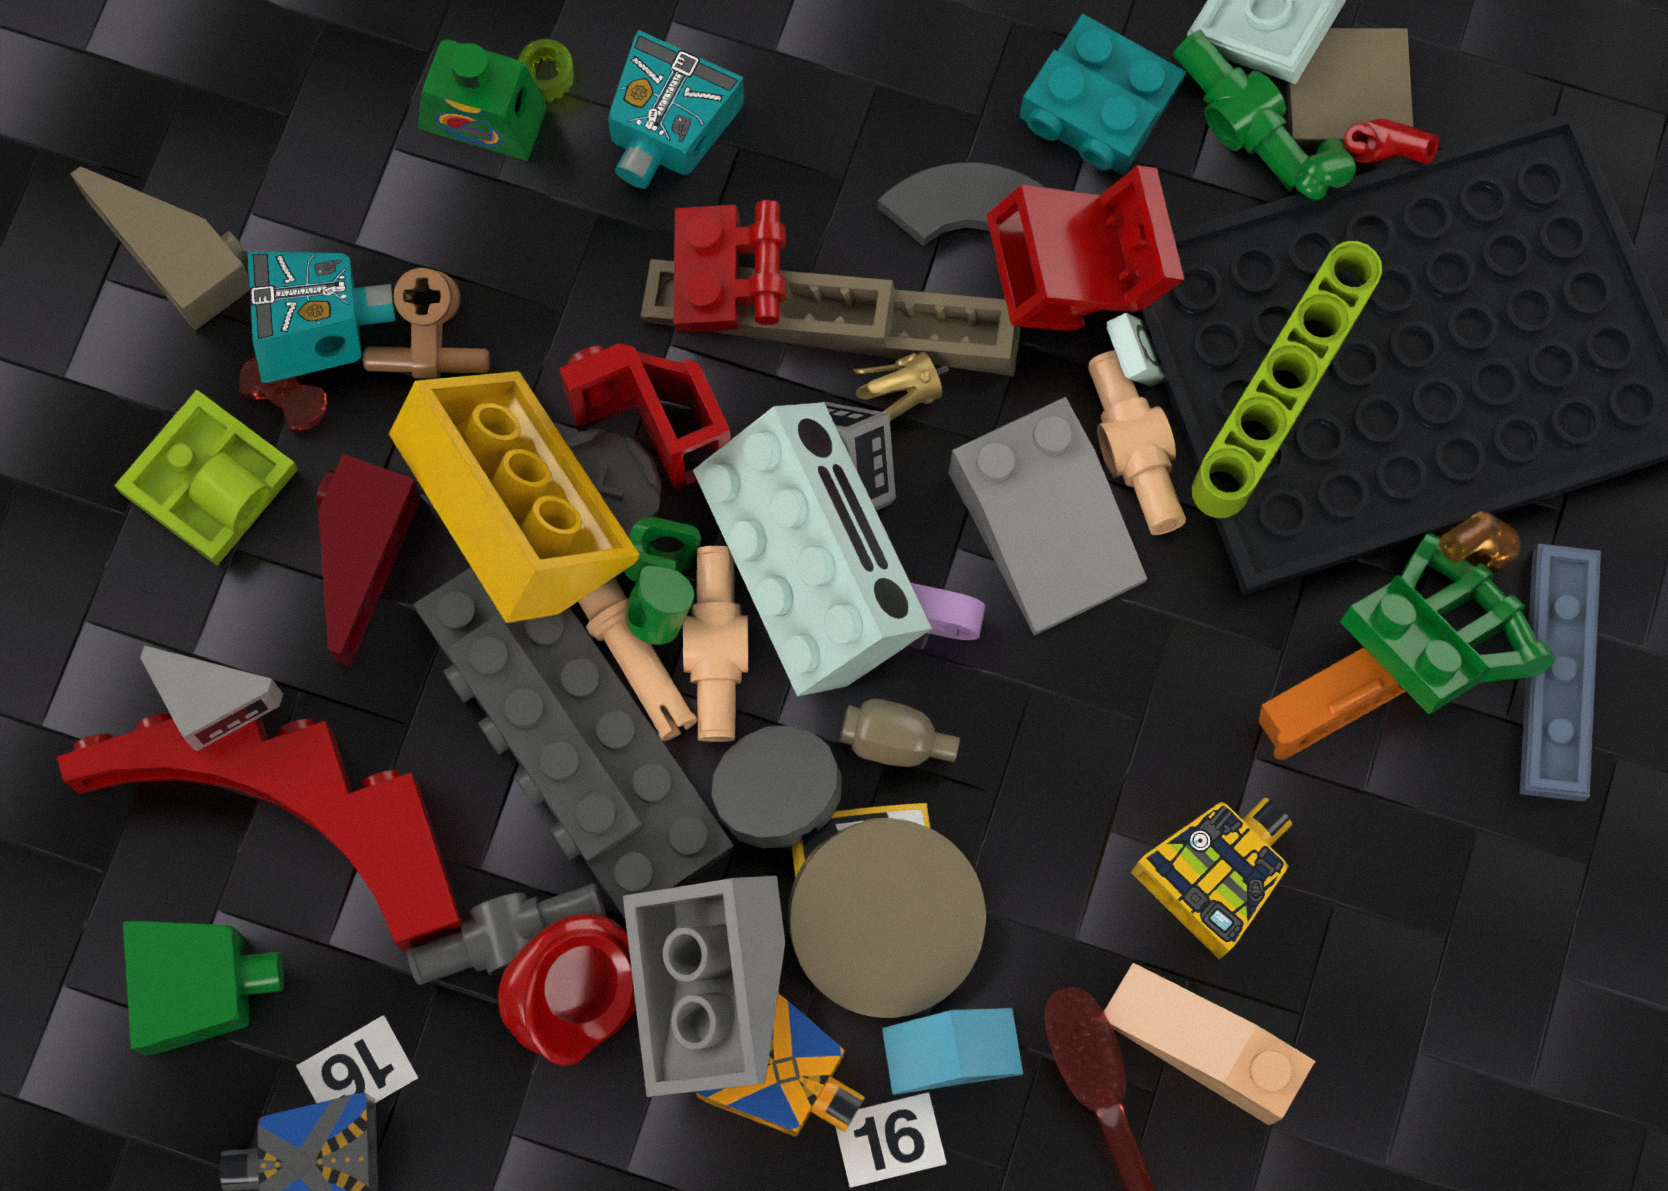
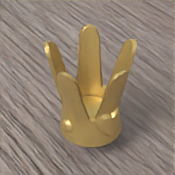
(914, 374)

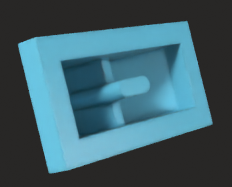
(952, 1049)

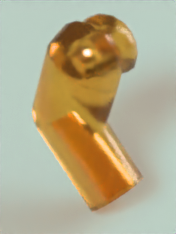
(1482, 534)

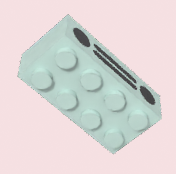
(811, 548)

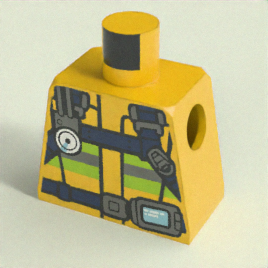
(1218, 871)

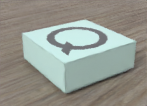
(1135, 349)

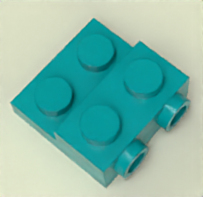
(1100, 95)

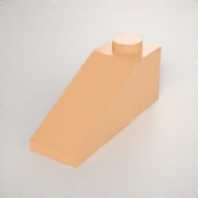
(1209, 1043)

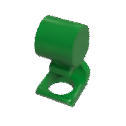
(660, 592)

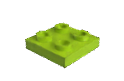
(206, 477)

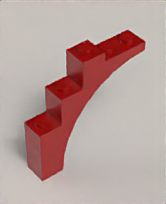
(302, 771)

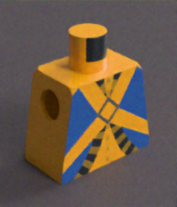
(796, 1079)

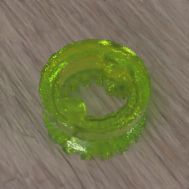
(554, 50)

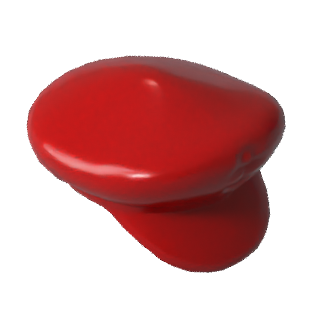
(569, 988)

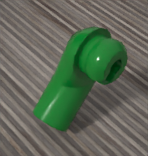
(1329, 167)

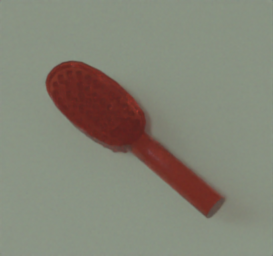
(1095, 1073)

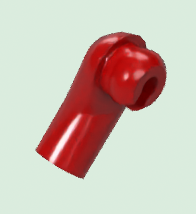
(1388, 139)

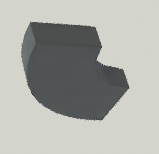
(949, 198)

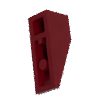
(361, 533)

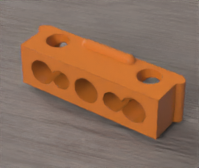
(1326, 703)

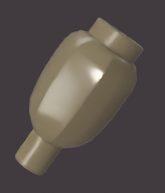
(894, 734)

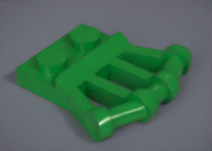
(1424, 649)

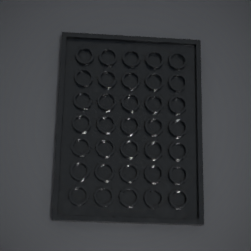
(1481, 377)

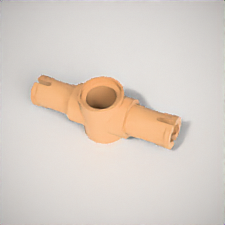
(1136, 444)
(715, 644)

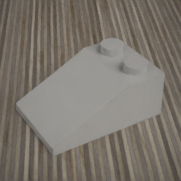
(1047, 515)
(706, 981)

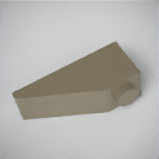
(173, 246)

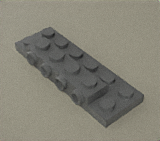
(577, 742)

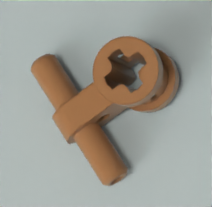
(426, 356)

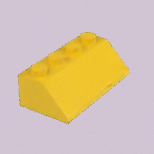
(510, 493)

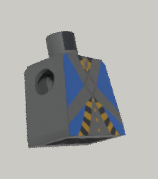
(309, 1150)

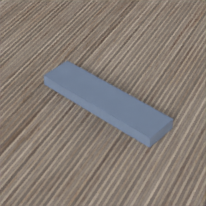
(1562, 697)

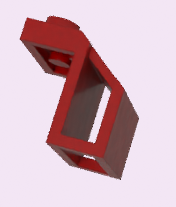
(1084, 251)
(619, 378)

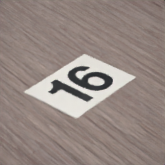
(359, 1063)
(891, 1140)

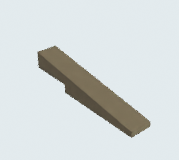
(867, 319)

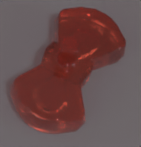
(301, 404)

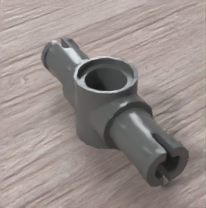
(497, 933)

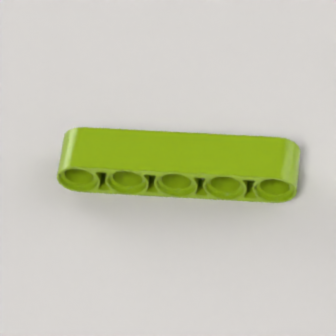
(1295, 352)

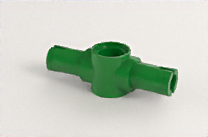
(1242, 108)

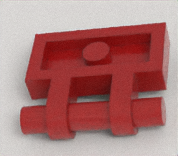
(708, 267)

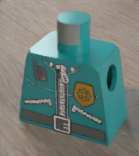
(669, 109)
(309, 312)

